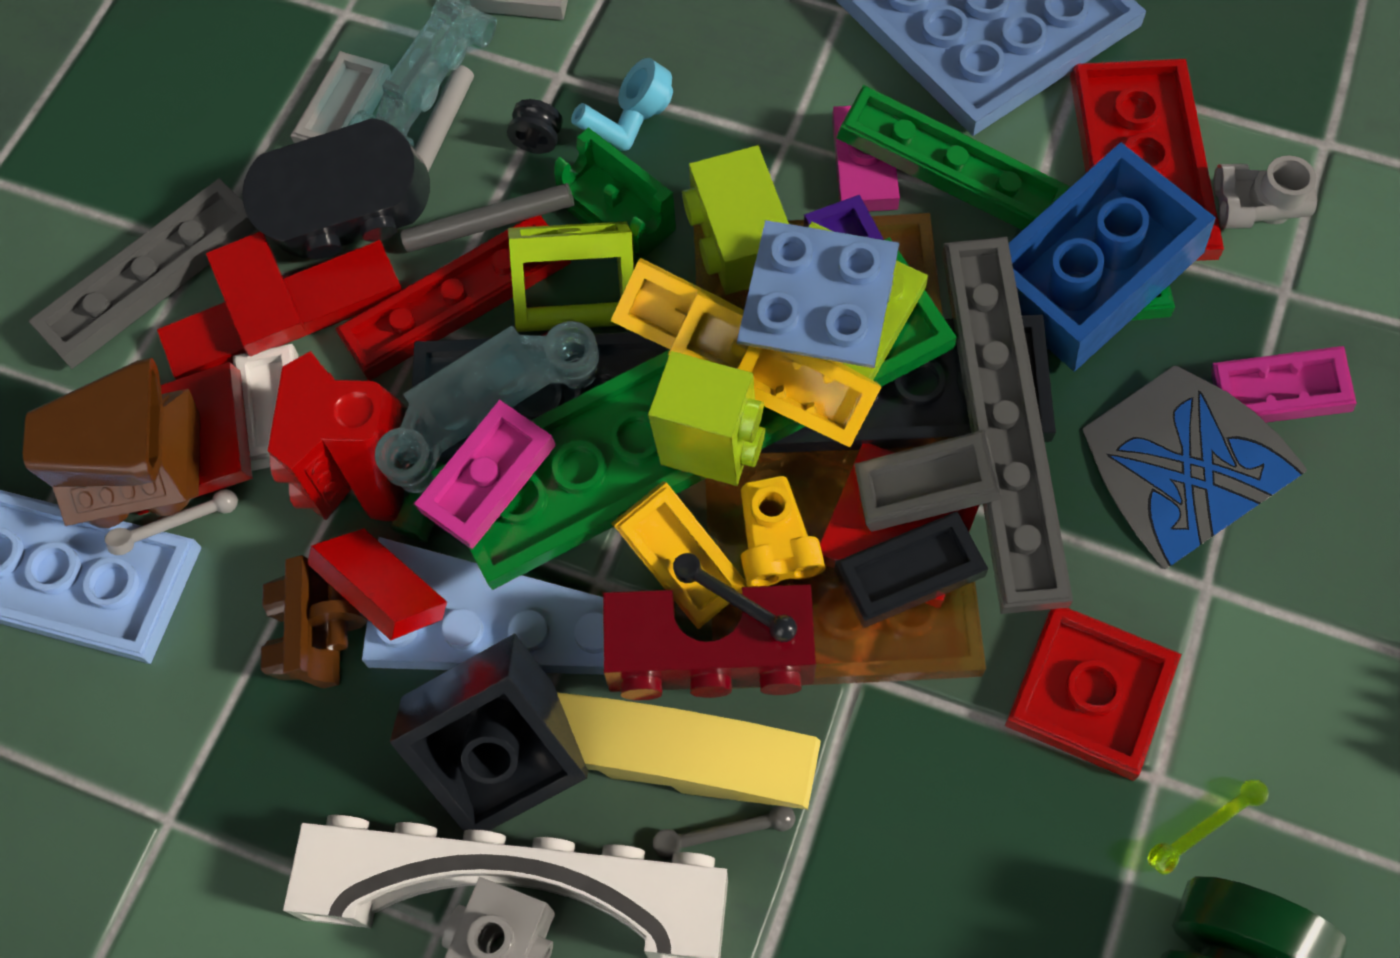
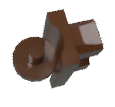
(314, 626)

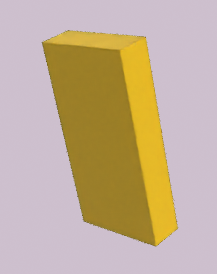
(660, 531)

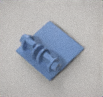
(819, 294)

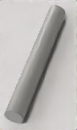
(443, 114)

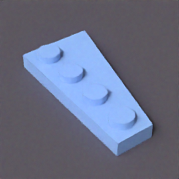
(552, 621)

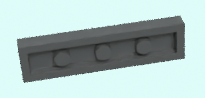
(142, 274)

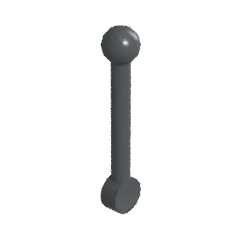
(669, 842)

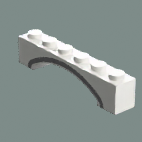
(353, 872)

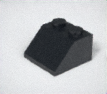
(489, 737)

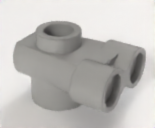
(1267, 196)

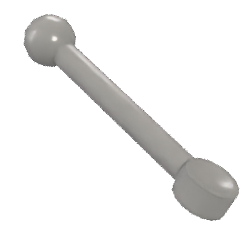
(121, 540)

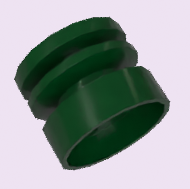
(1246, 922)

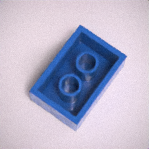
(1105, 252)

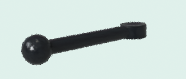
(688, 570)

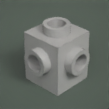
(496, 913)

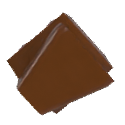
(117, 447)

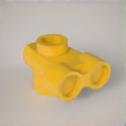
(779, 543)

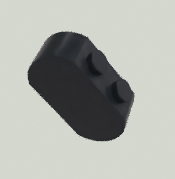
(337, 189)

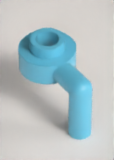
(642, 94)

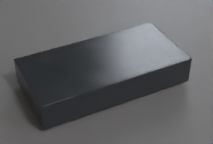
(910, 569)

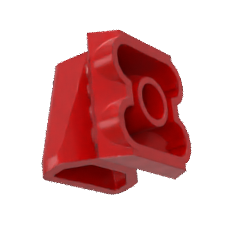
(328, 439)

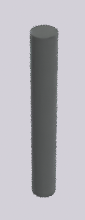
(487, 217)

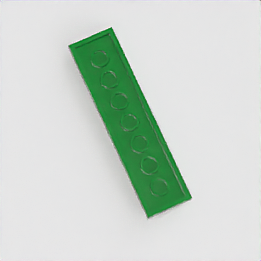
(611, 461)

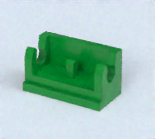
(616, 189)

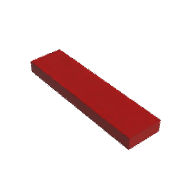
(321, 296)
(439, 303)

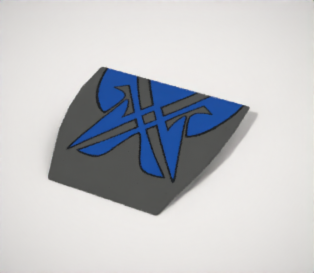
(1187, 461)

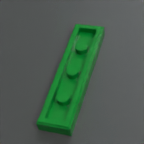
(948, 159)

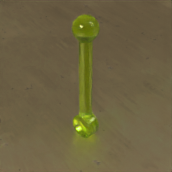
(1166, 857)

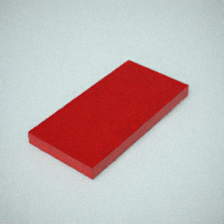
(1155, 116)

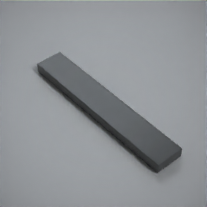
(1003, 402)

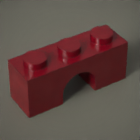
(652, 654)

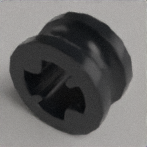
(534, 126)

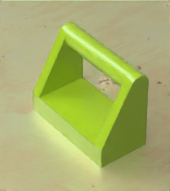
(567, 243)

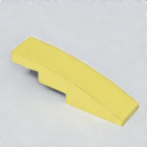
(693, 751)

